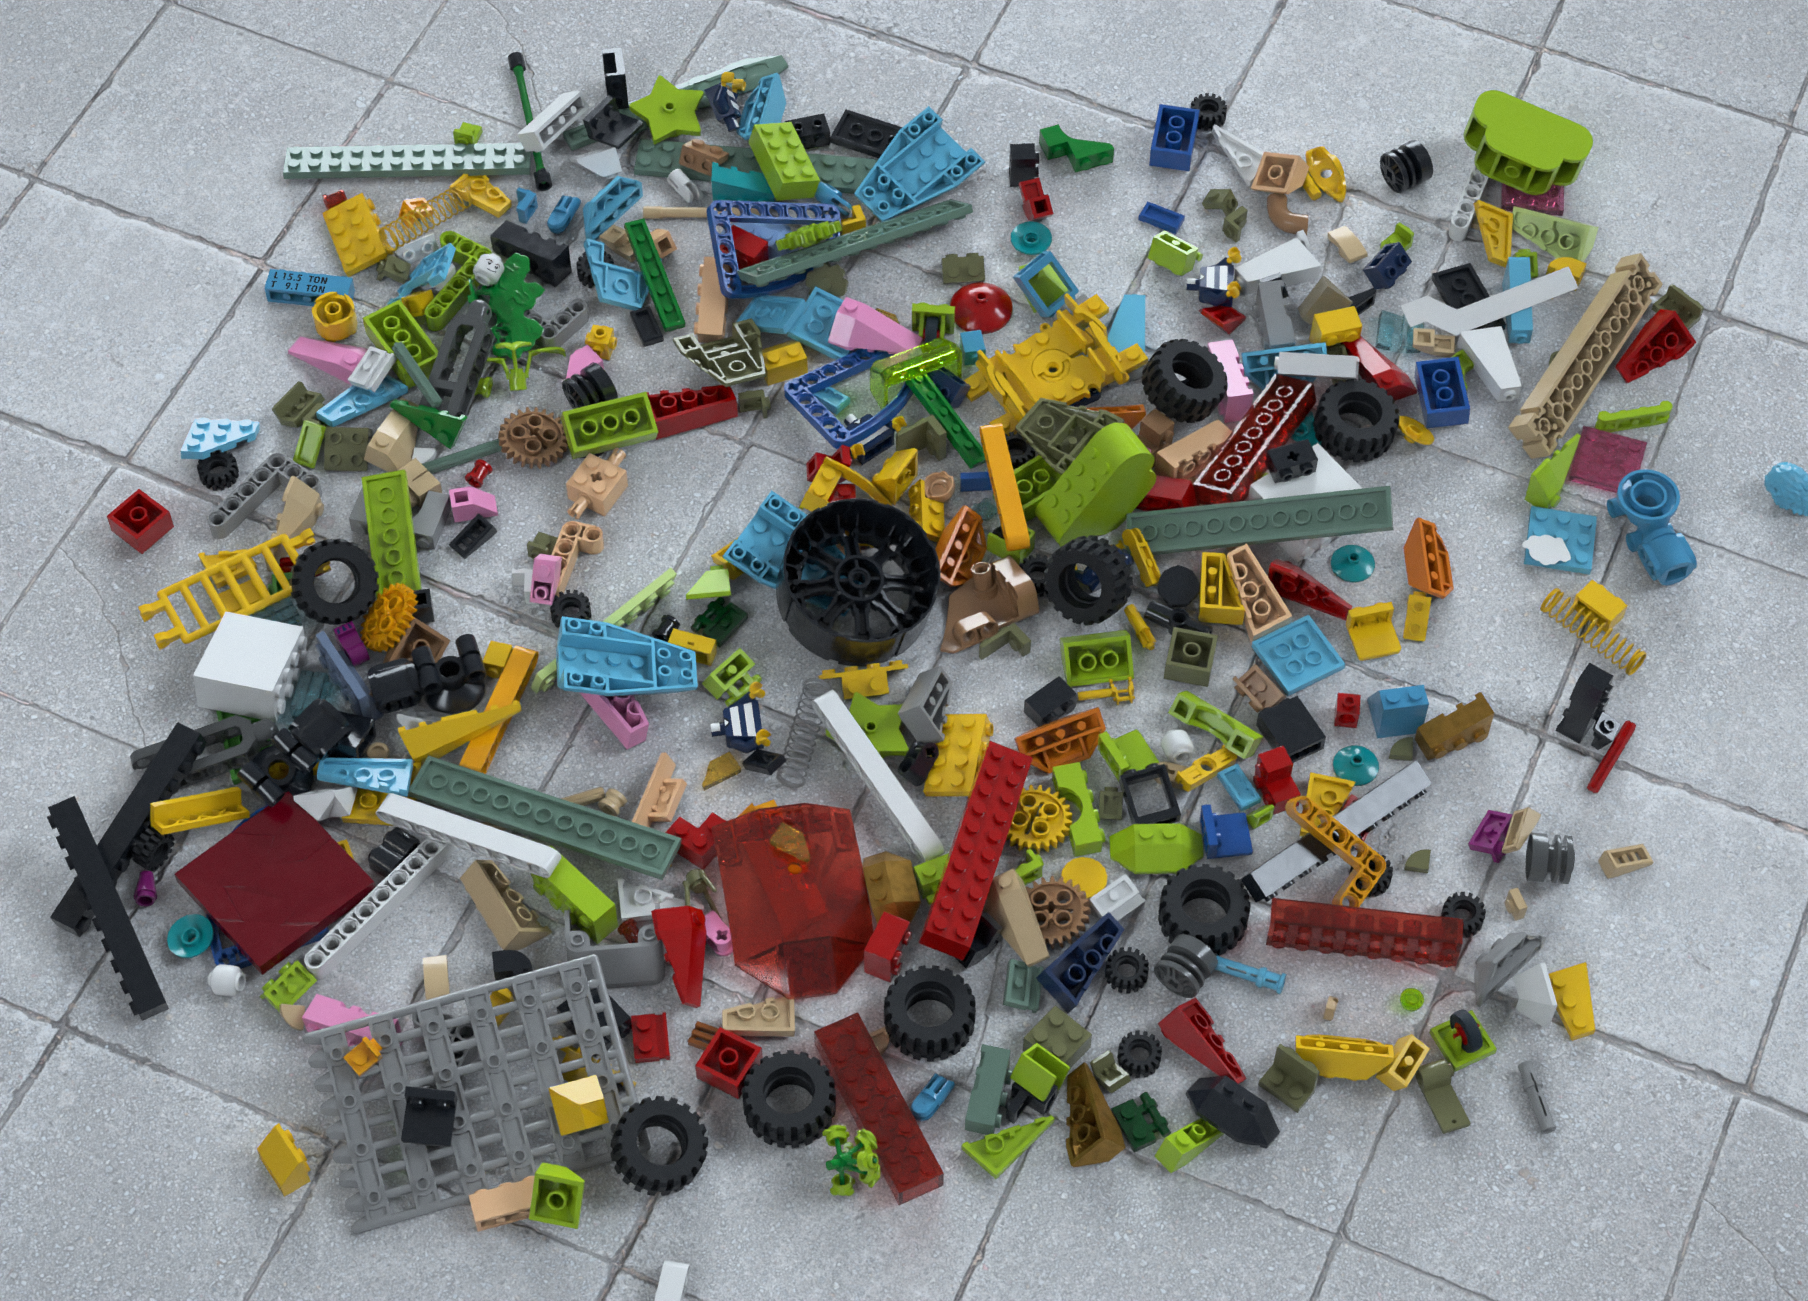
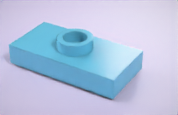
(832, 399)
(1239, 787)

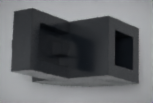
(983, 941)
(510, 963)
(1022, 1098)

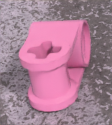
(718, 934)

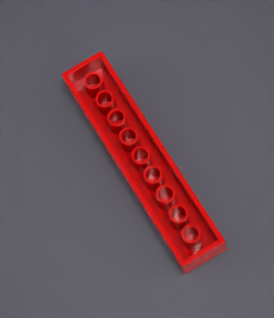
(975, 851)

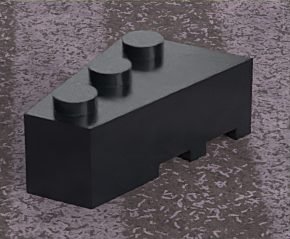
(1587, 702)

